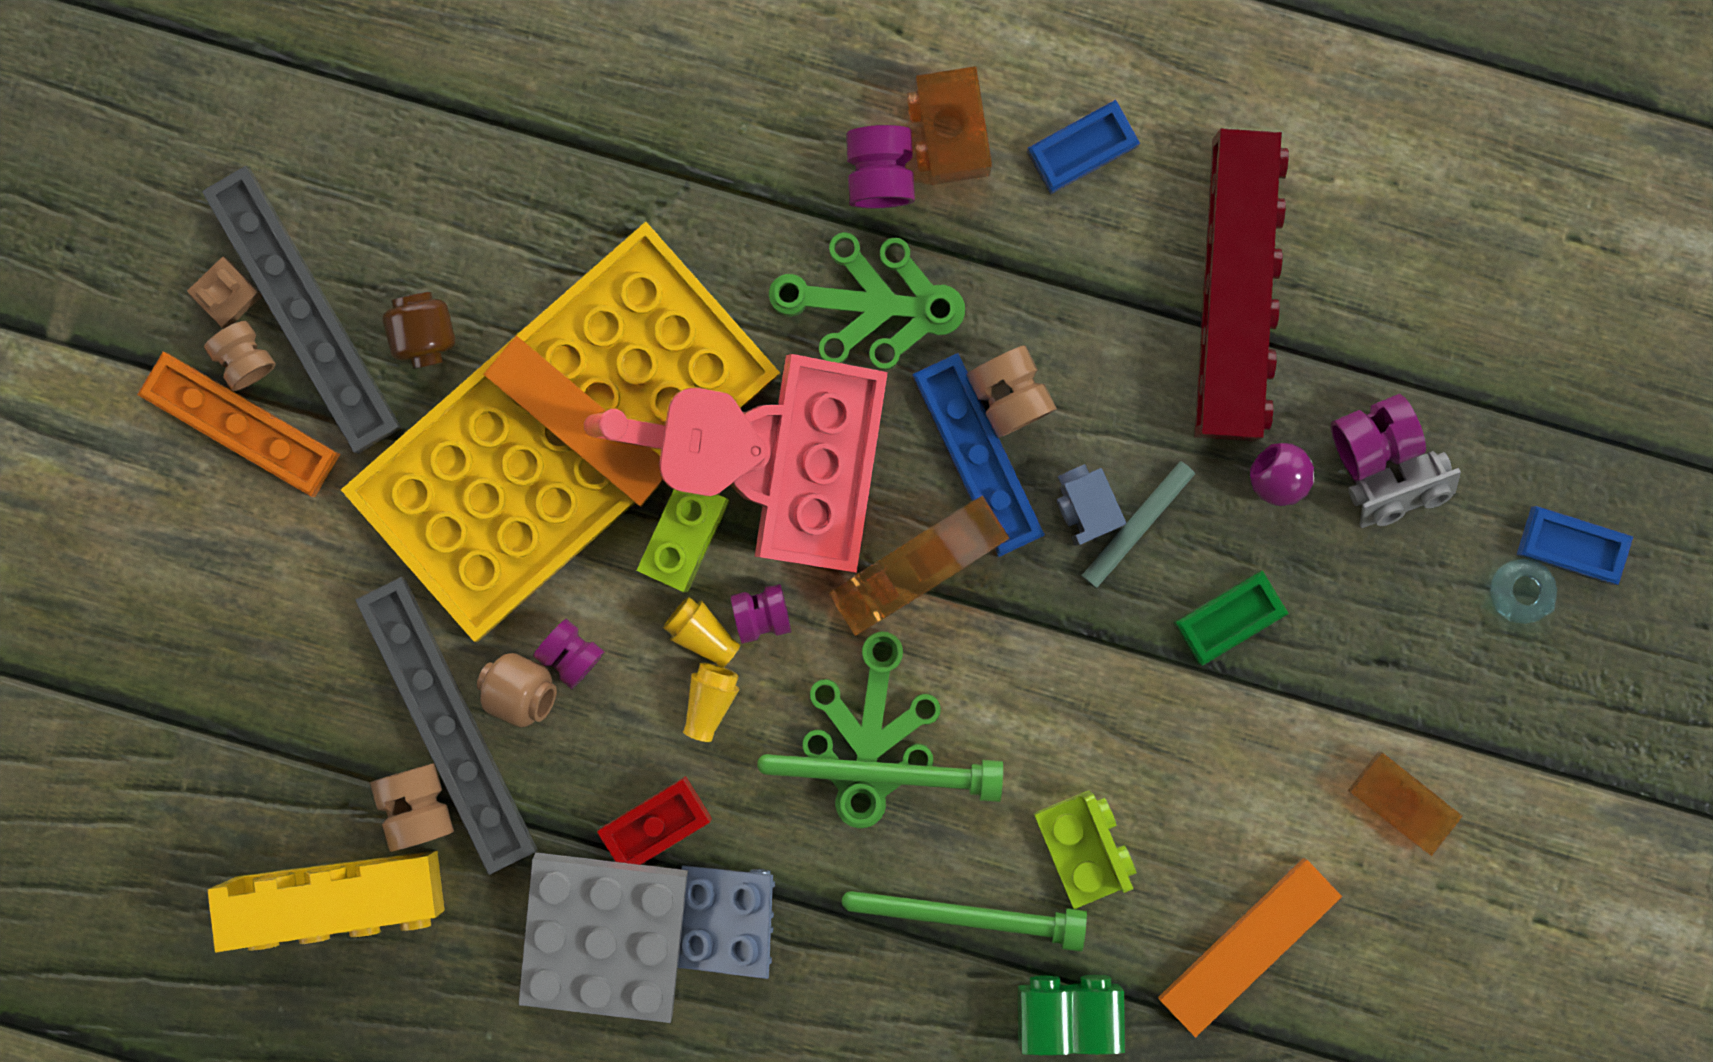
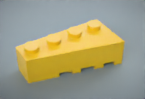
(326, 900)

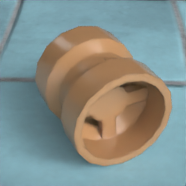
(238, 352)

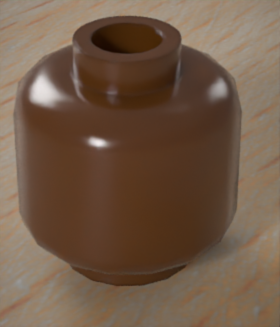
(419, 329)

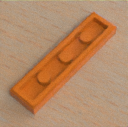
(563, 410)
(239, 424)
(1249, 947)

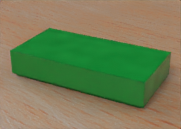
(1231, 617)

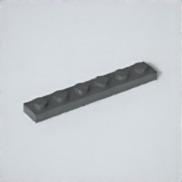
(301, 310)
(446, 725)

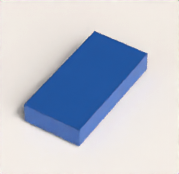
(1083, 147)
(1574, 545)

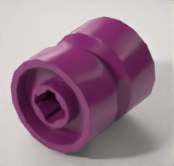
(880, 168)
(1383, 435)

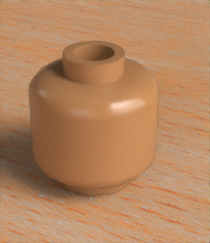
(516, 690)

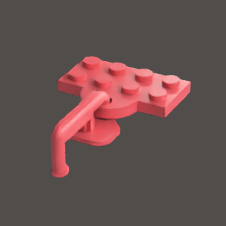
(796, 459)

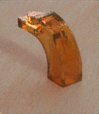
(918, 565)

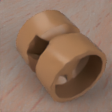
(1006, 409)
(411, 807)

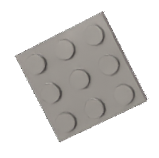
(602, 937)

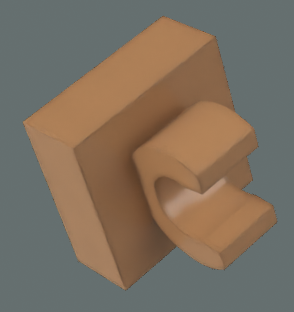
(224, 292)

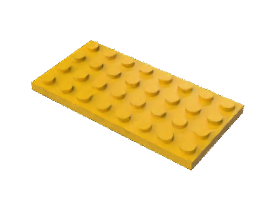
(495, 500)

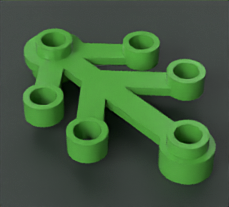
(876, 303)
(870, 739)

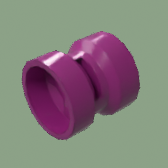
(761, 613)
(574, 664)

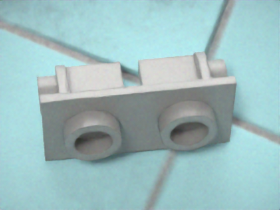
(1427, 483)

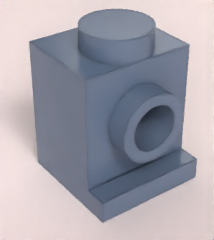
(1088, 504)

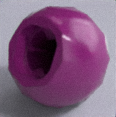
(1282, 474)

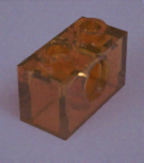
(956, 96)

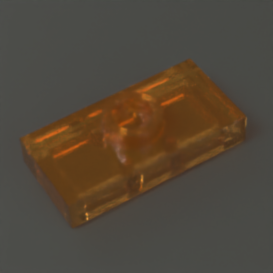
(1405, 803)

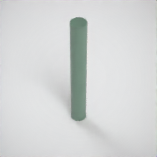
(1138, 524)

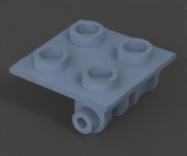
(727, 921)

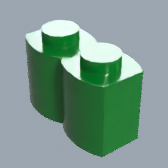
(1071, 1017)

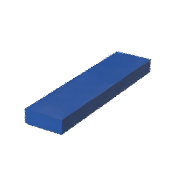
(977, 450)

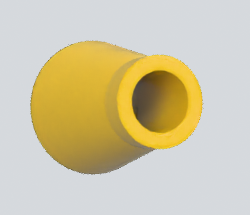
(700, 631)
(709, 700)

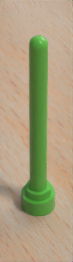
(981, 779)
(1064, 928)

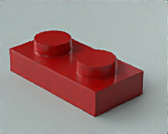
(655, 824)

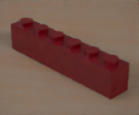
(1240, 284)

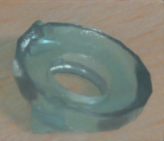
(1504, 599)

